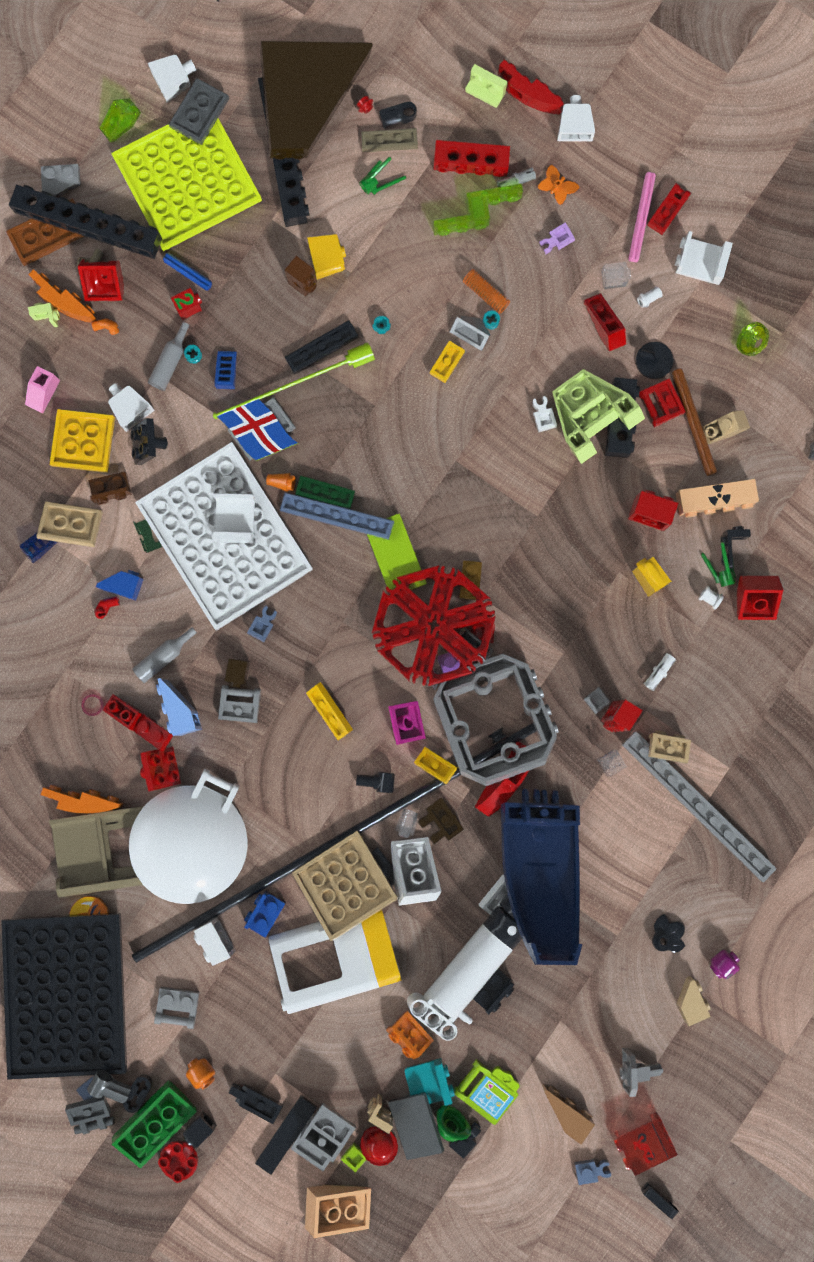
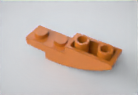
(65, 302)
(88, 802)

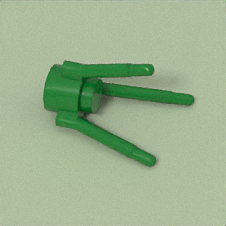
(369, 182)
(727, 576)

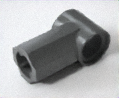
(105, 1085)

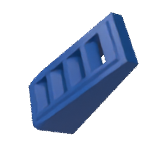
(225, 384)

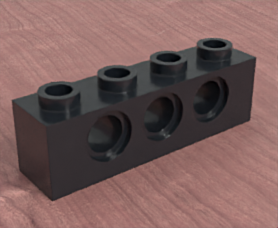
(615, 446)

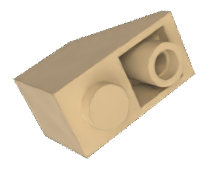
(726, 426)
(691, 1004)

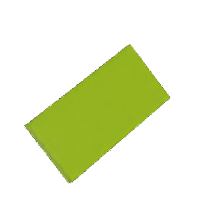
(396, 555)

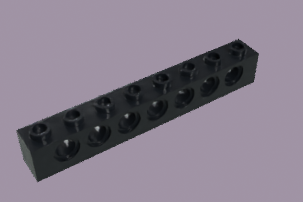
(25, 195)
(295, 214)

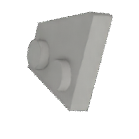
(60, 178)

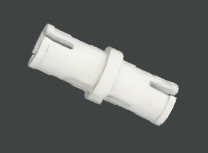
(659, 672)

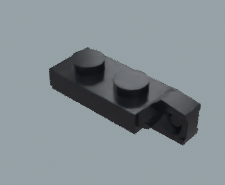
(256, 1102)

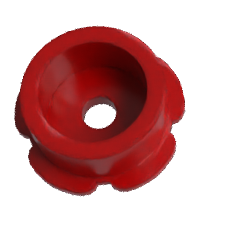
(365, 105)

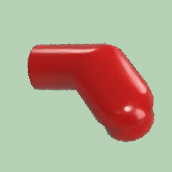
(104, 605)

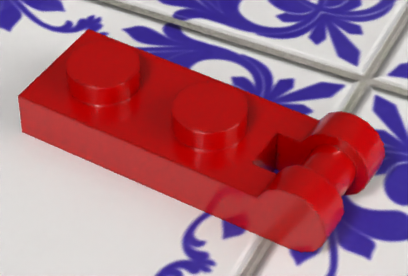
(668, 209)

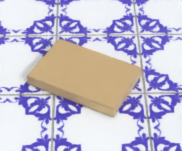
(69, 524)

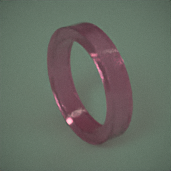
(83, 705)

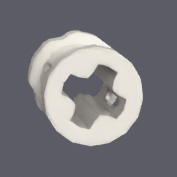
(711, 597)

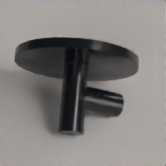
(654, 360)

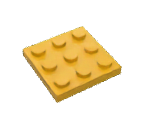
(82, 440)

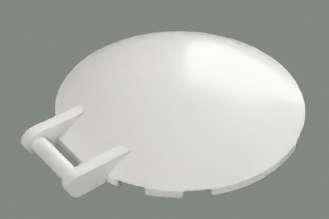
(189, 842)

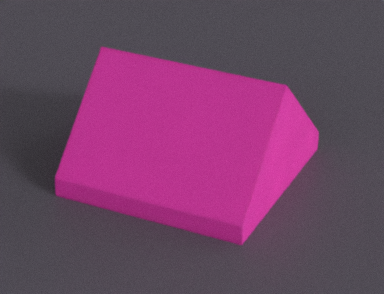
(406, 722)

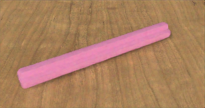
(642, 217)

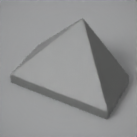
(471, 331)

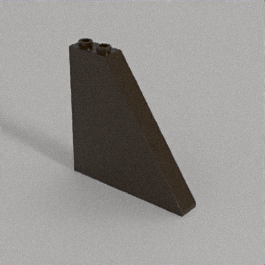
(305, 89)

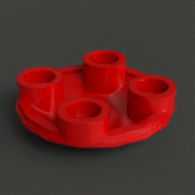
(178, 1160)

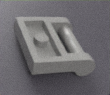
(239, 710)
(177, 1001)

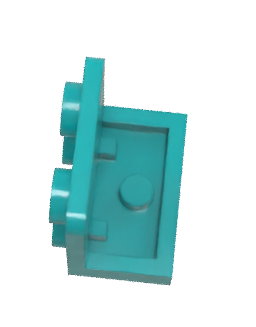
(432, 1079)

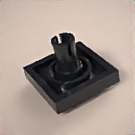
(145, 442)

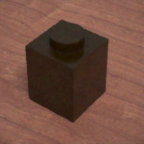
(236, 672)

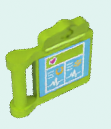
(491, 1094)

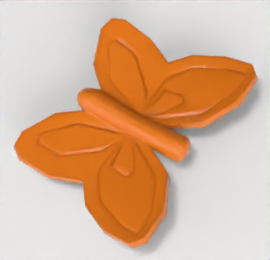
(557, 186)

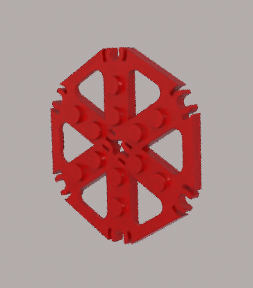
(447, 636)

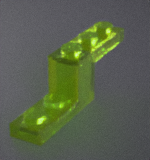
(477, 208)

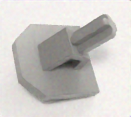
(634, 1072)

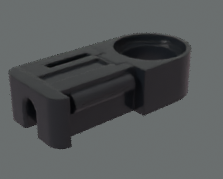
(395, 114)
(659, 1200)

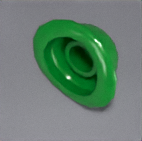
(452, 1124)

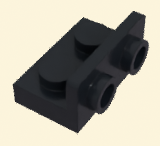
(494, 991)

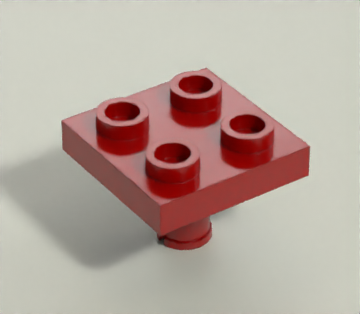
(160, 769)

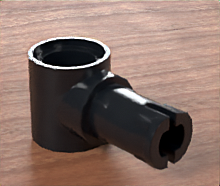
(380, 782)

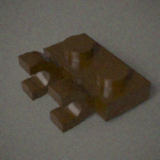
(443, 819)

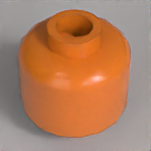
(200, 1073)

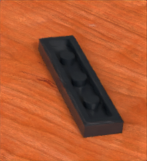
(321, 347)
(286, 1135)

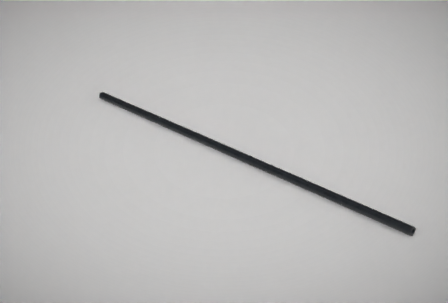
(294, 865)

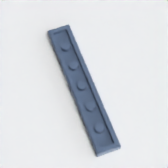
(337, 516)

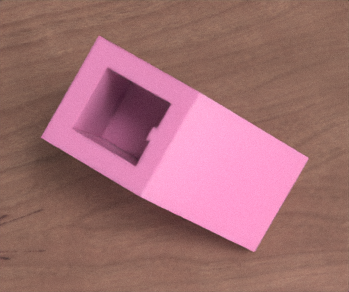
(41, 389)

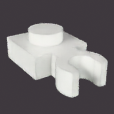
(544, 417)

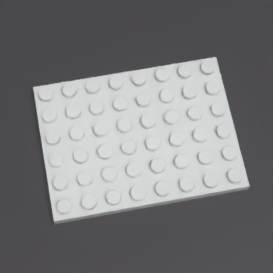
(221, 575)

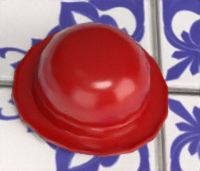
(378, 1146)

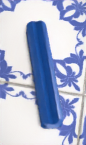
(187, 271)

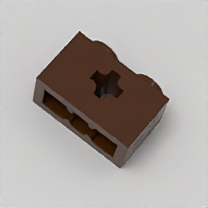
(301, 276)

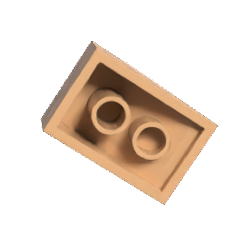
(337, 1209)

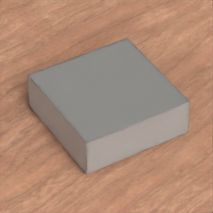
(596, 700)

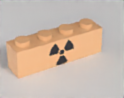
(717, 497)

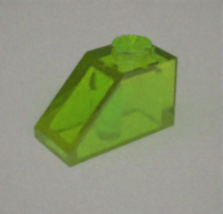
(119, 119)

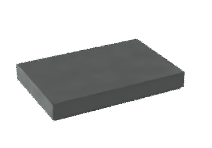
(199, 111)
(416, 1126)

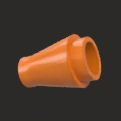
(282, 481)

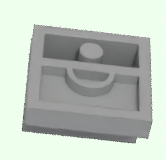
(323, 1137)

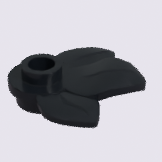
(670, 933)

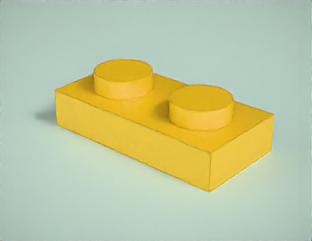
(447, 362)
(435, 765)

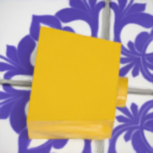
(326, 255)
(650, 575)

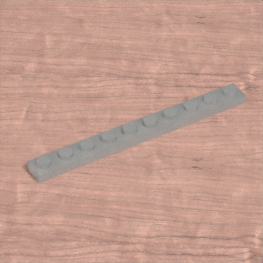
(700, 808)

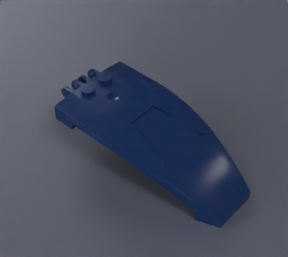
(543, 875)

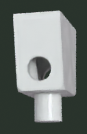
(171, 75)
(576, 121)
(128, 406)

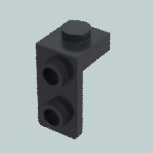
(736, 533)

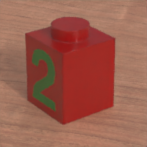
(187, 303)

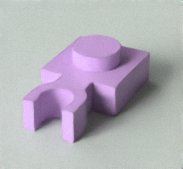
(560, 238)

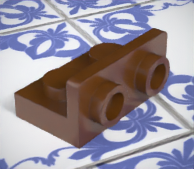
(110, 487)

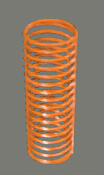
(488, 290)

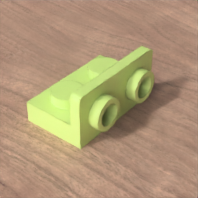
(486, 86)

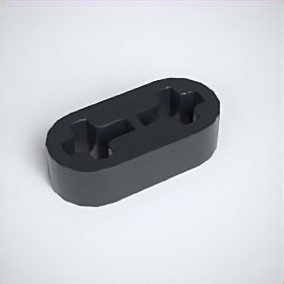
(141, 1095)

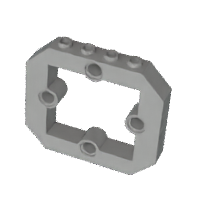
(499, 767)

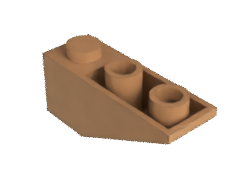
(573, 1121)

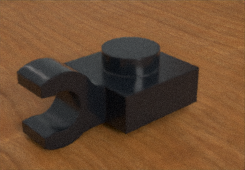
(463, 1147)

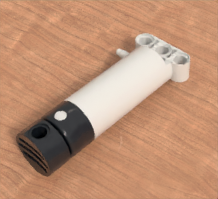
(467, 973)

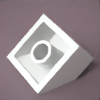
(214, 941)

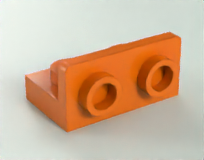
(409, 1036)

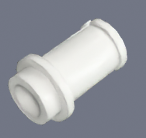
(650, 296)

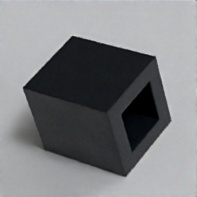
(199, 1130)

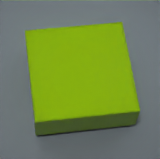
(353, 1157)

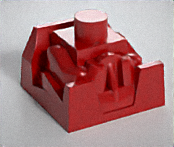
(101, 280)

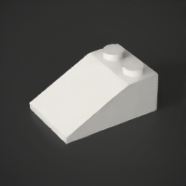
(414, 871)

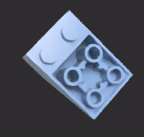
(181, 714)

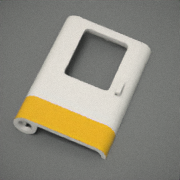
(363, 955)

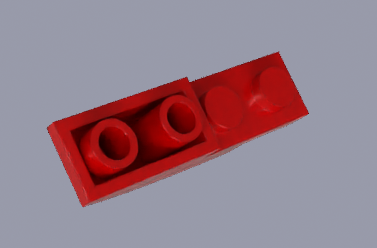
(533, 95)
(138, 722)
(499, 792)

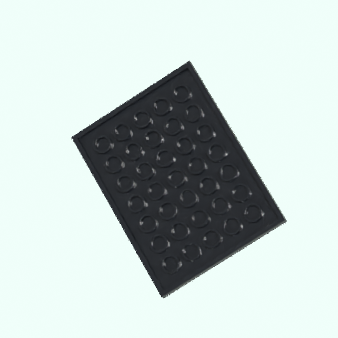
(64, 996)

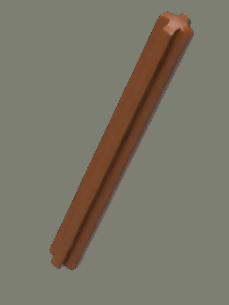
(694, 422)

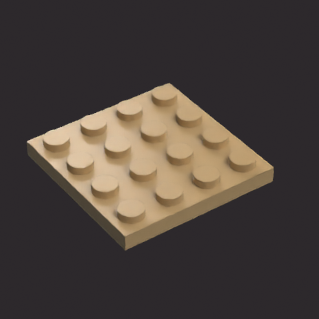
(344, 885)

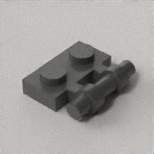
(87, 1111)

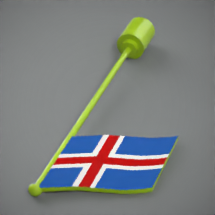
(258, 427)

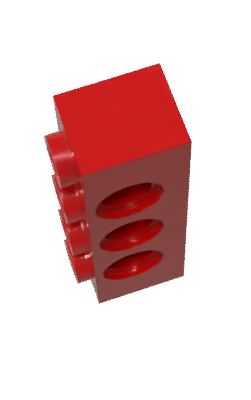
(464, 151)
(620, 716)

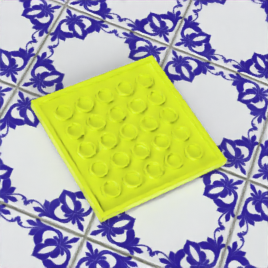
(185, 183)

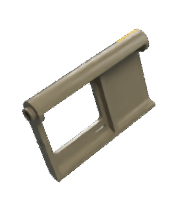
(85, 853)

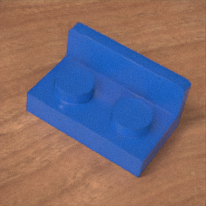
(265, 914)

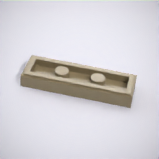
(389, 140)

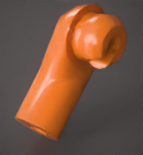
(107, 324)

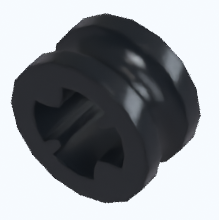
(497, 735)

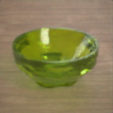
(749, 336)

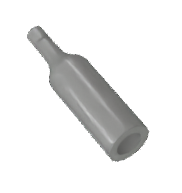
(168, 360)
(161, 656)

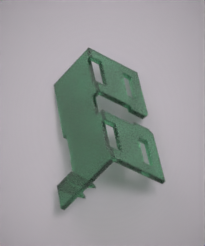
(146, 532)

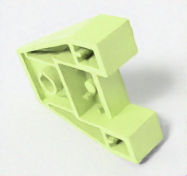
(588, 406)

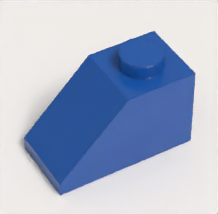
(122, 584)

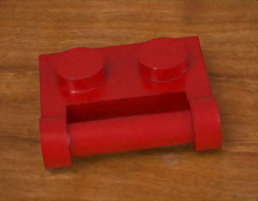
(667, 400)

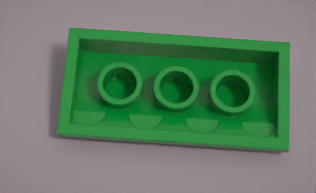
(153, 1124)

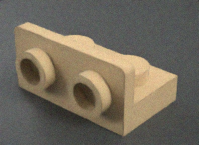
(669, 748)
(379, 1115)

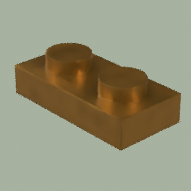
(472, 571)

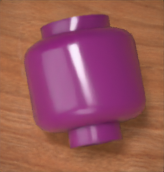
(725, 964)

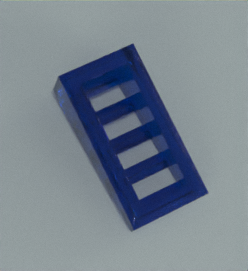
(39, 552)

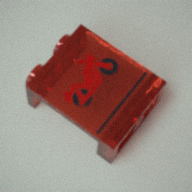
(645, 1145)

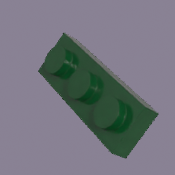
(325, 492)

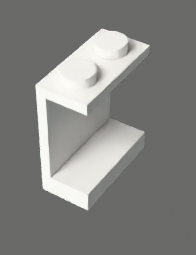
(702, 259)
(234, 517)

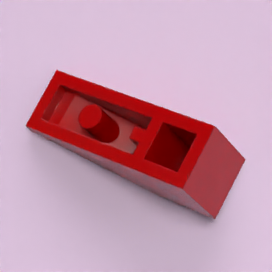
(606, 322)

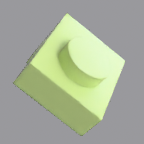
(43, 311)

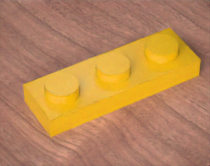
(329, 711)

